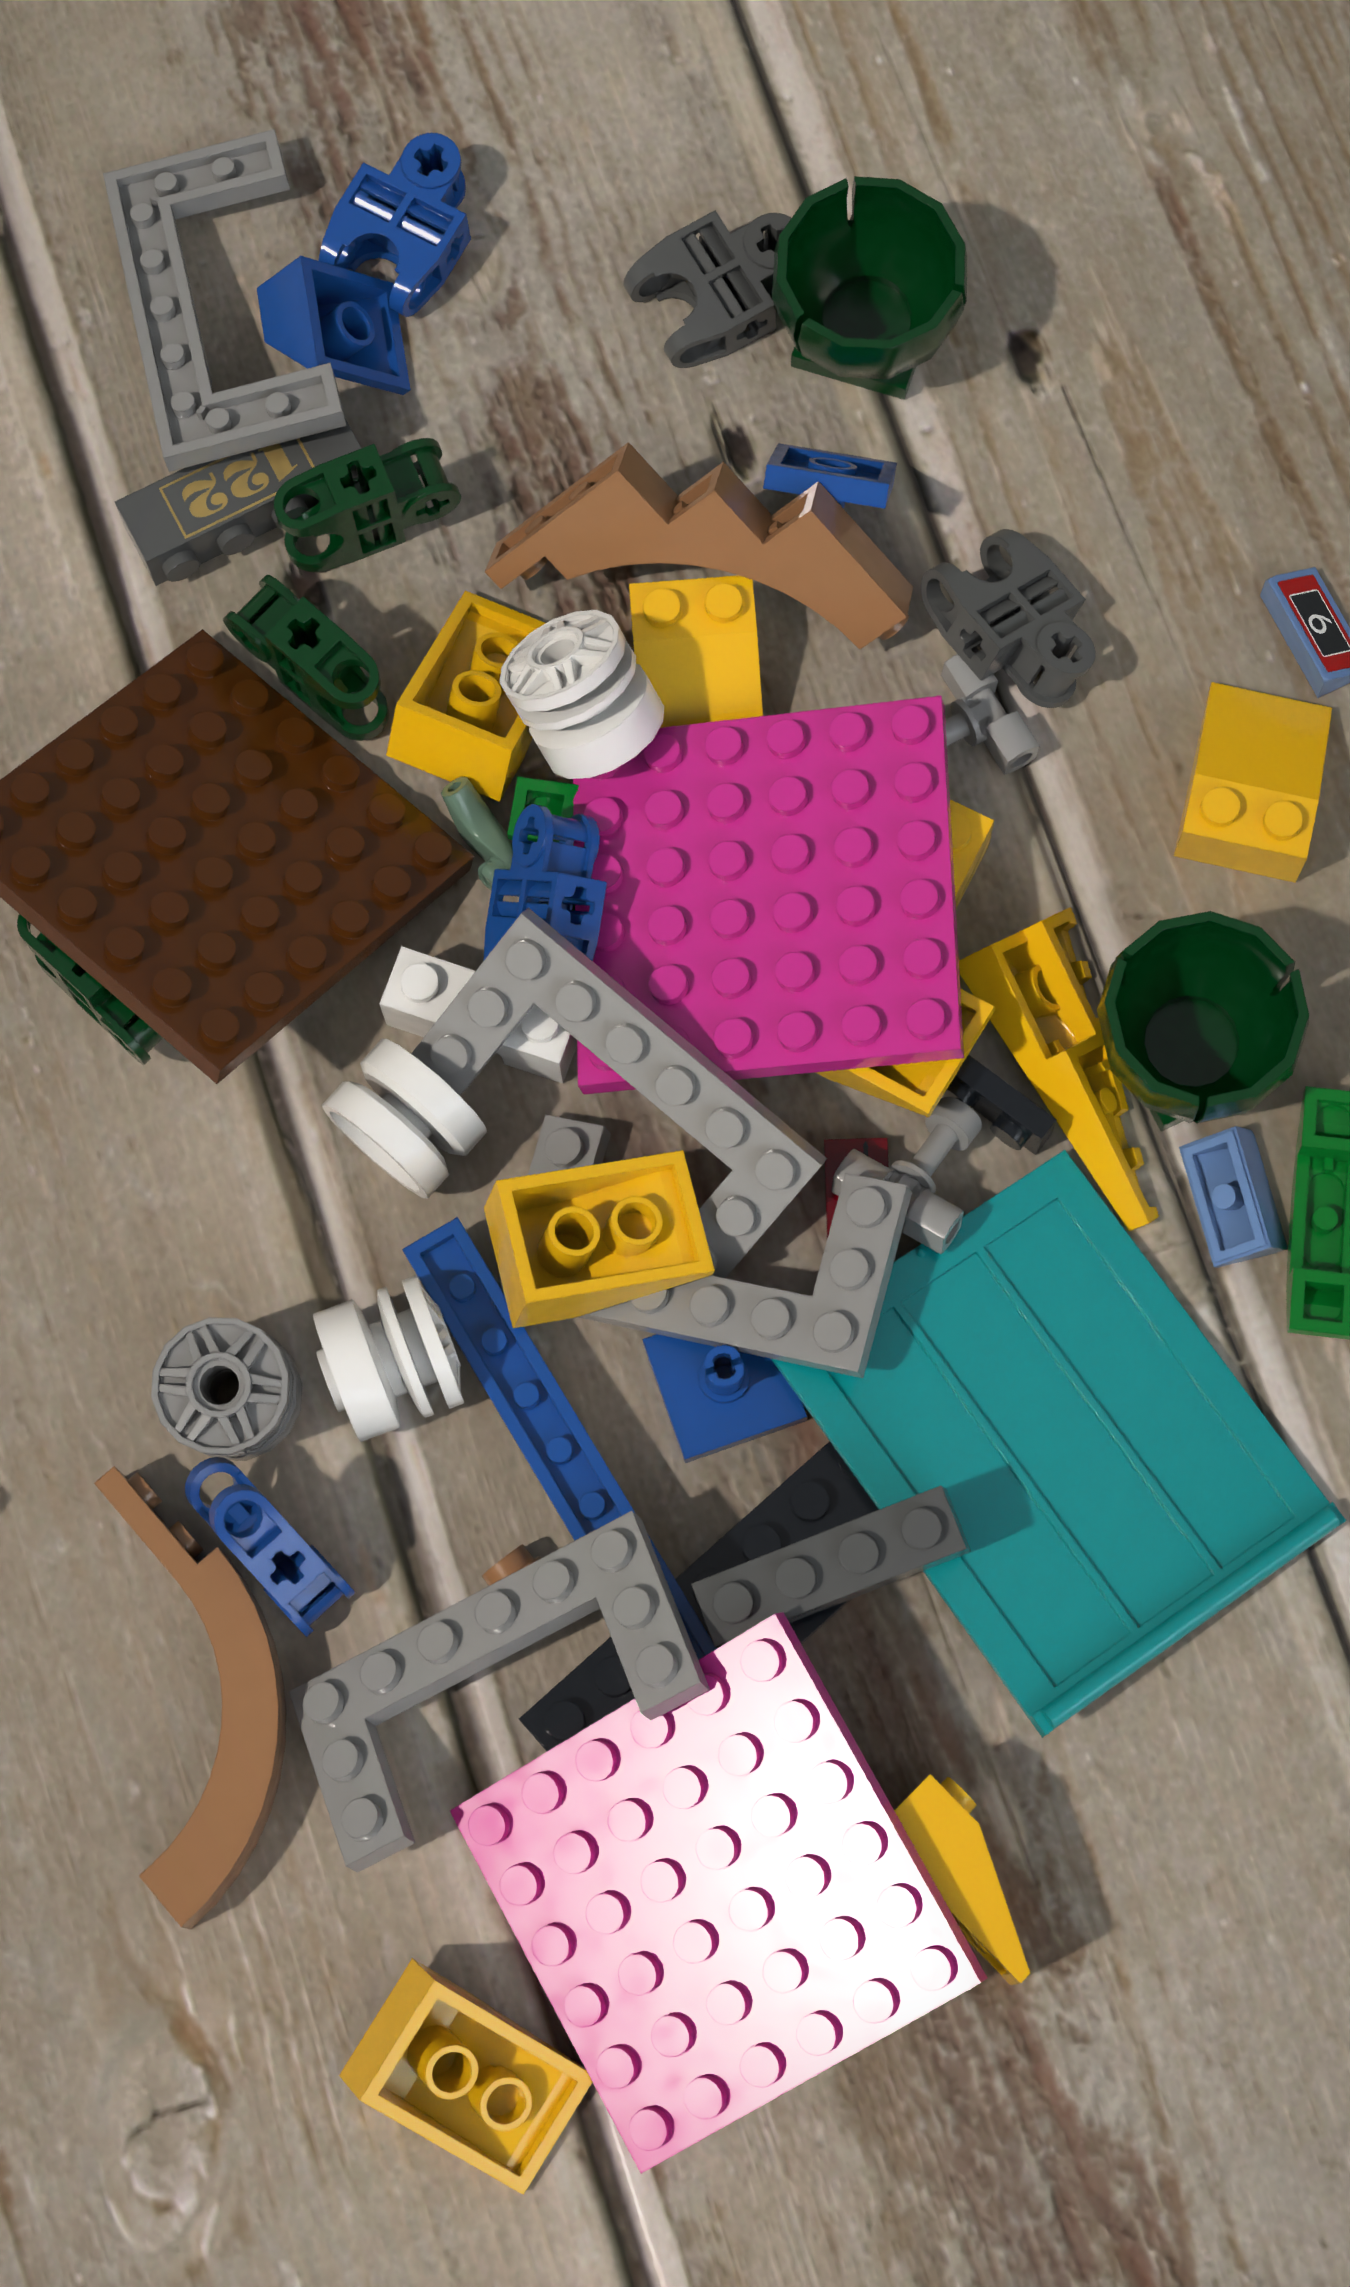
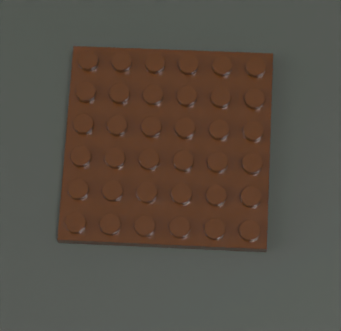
(213, 854)

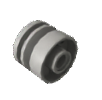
(189, 1380)

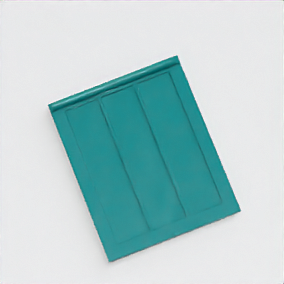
(1082, 1437)

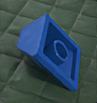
(336, 318)

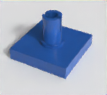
(843, 475)
(719, 1395)

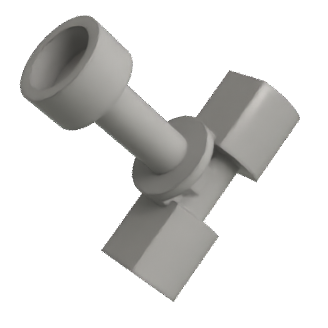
(981, 718)
(928, 1216)

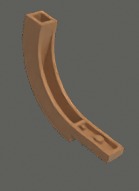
(252, 1739)

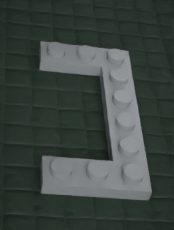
(188, 415)
(546, 970)
(818, 1331)
(602, 1570)

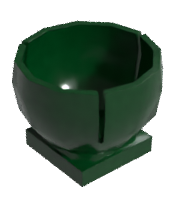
(870, 290)
(1201, 1018)

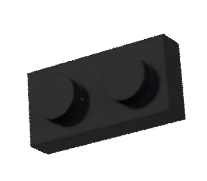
(1013, 1116)

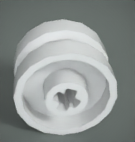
(405, 1118)

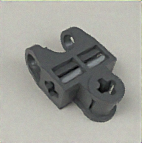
(720, 276)
(1013, 618)

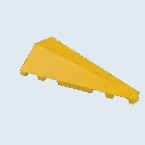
(1062, 1050)

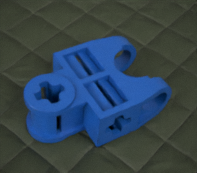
(405, 220)
(550, 875)
(267, 1545)

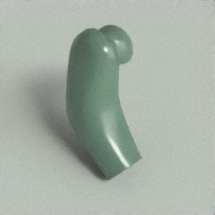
(478, 828)

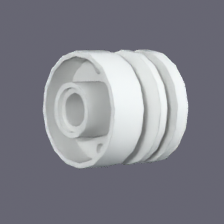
(582, 694)
(386, 1359)

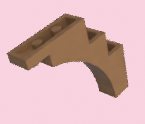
(633, 517)

